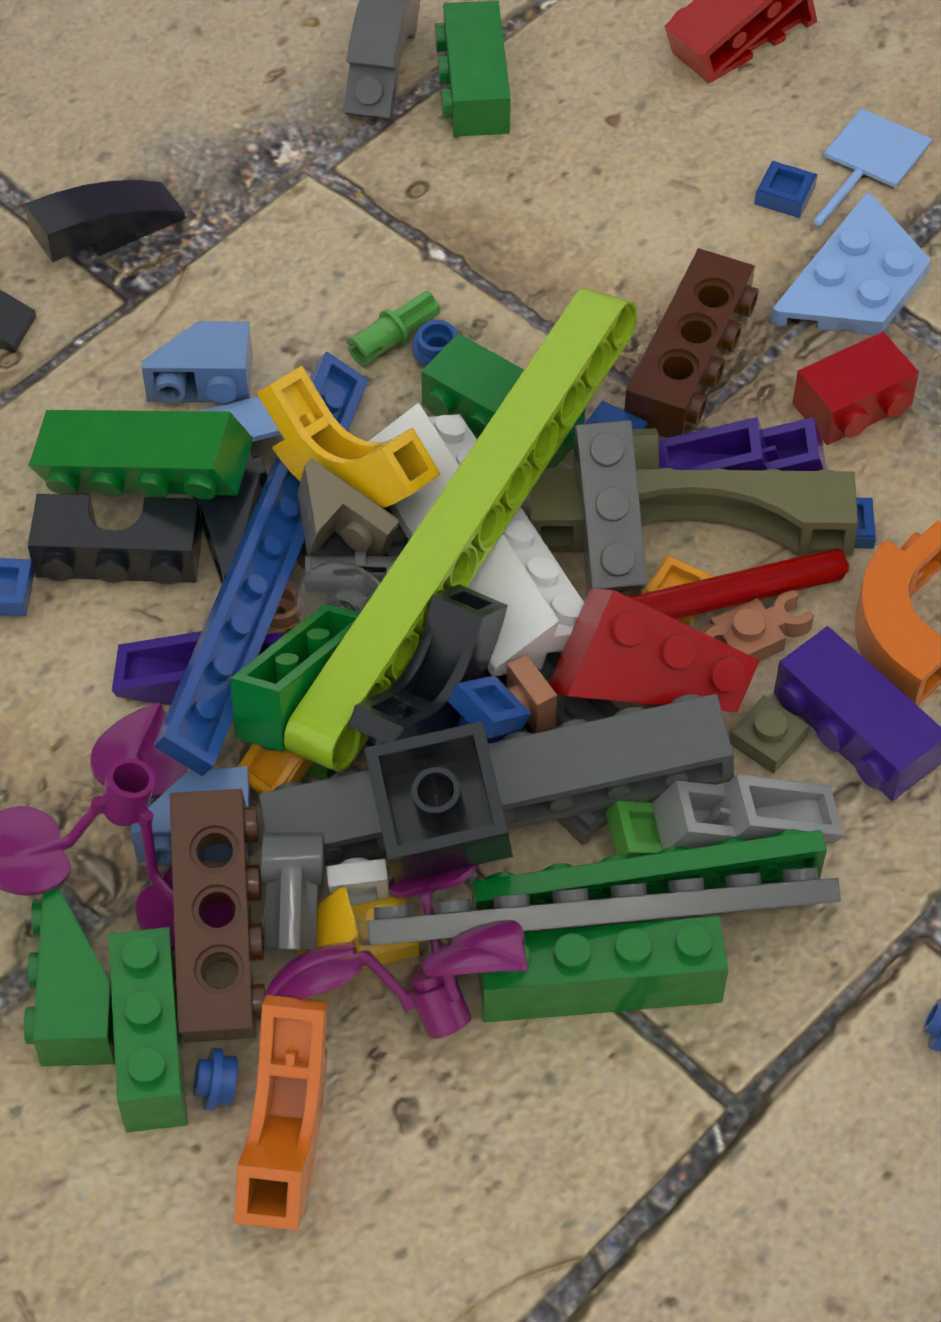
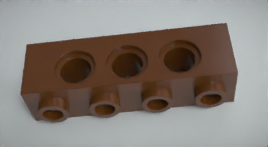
(691, 343)
(197, 823)

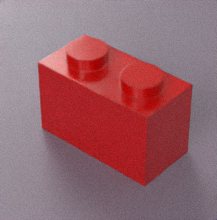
(856, 388)

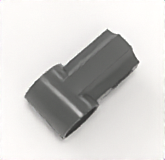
(292, 873)

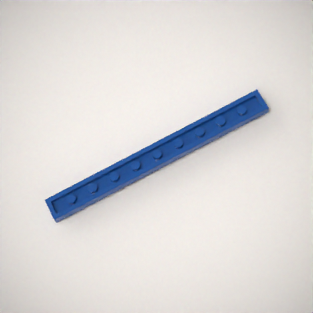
(248, 595)

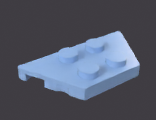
(857, 275)

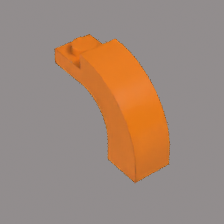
(885, 621)
(286, 1114)

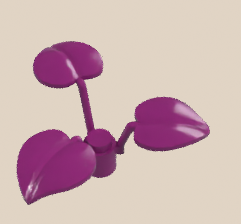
(131, 776)
(434, 985)

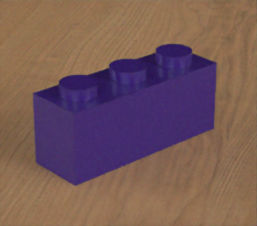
(859, 713)

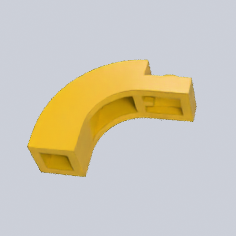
(378, 470)

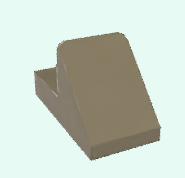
(334, 506)

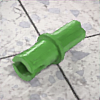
(392, 328)

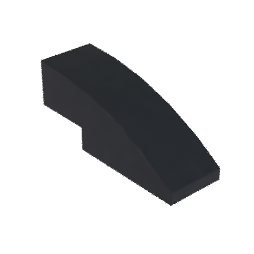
(101, 216)

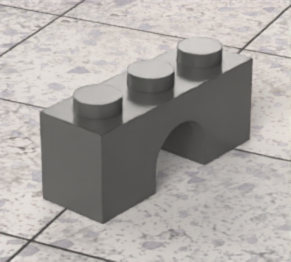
(610, 506)

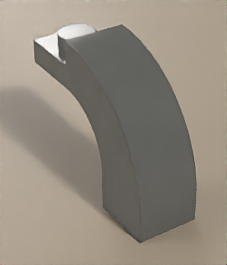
(376, 54)

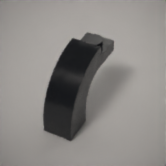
(452, 650)

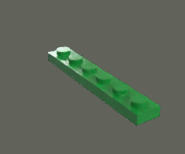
(731, 856)

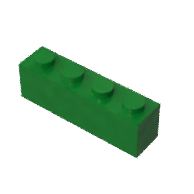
(142, 452)
(611, 970)

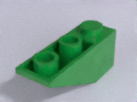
(72, 991)

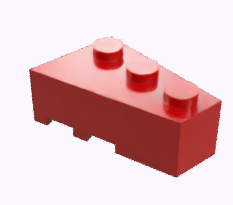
(721, 34)
(646, 657)

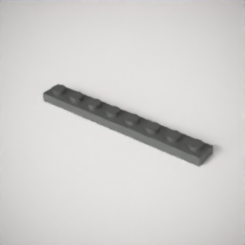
(626, 904)

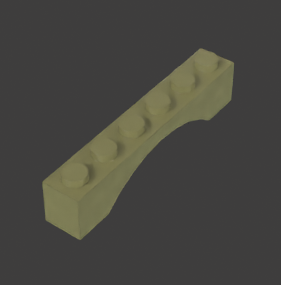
(795, 508)

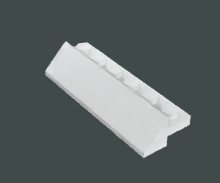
(519, 567)

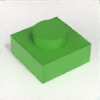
(633, 828)

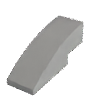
(745, 809)

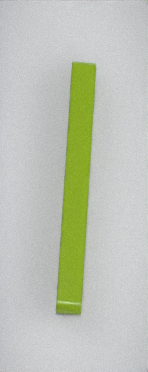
(463, 522)

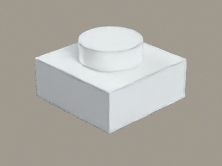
(363, 879)

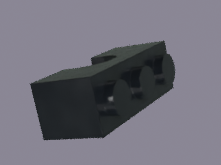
(156, 548)

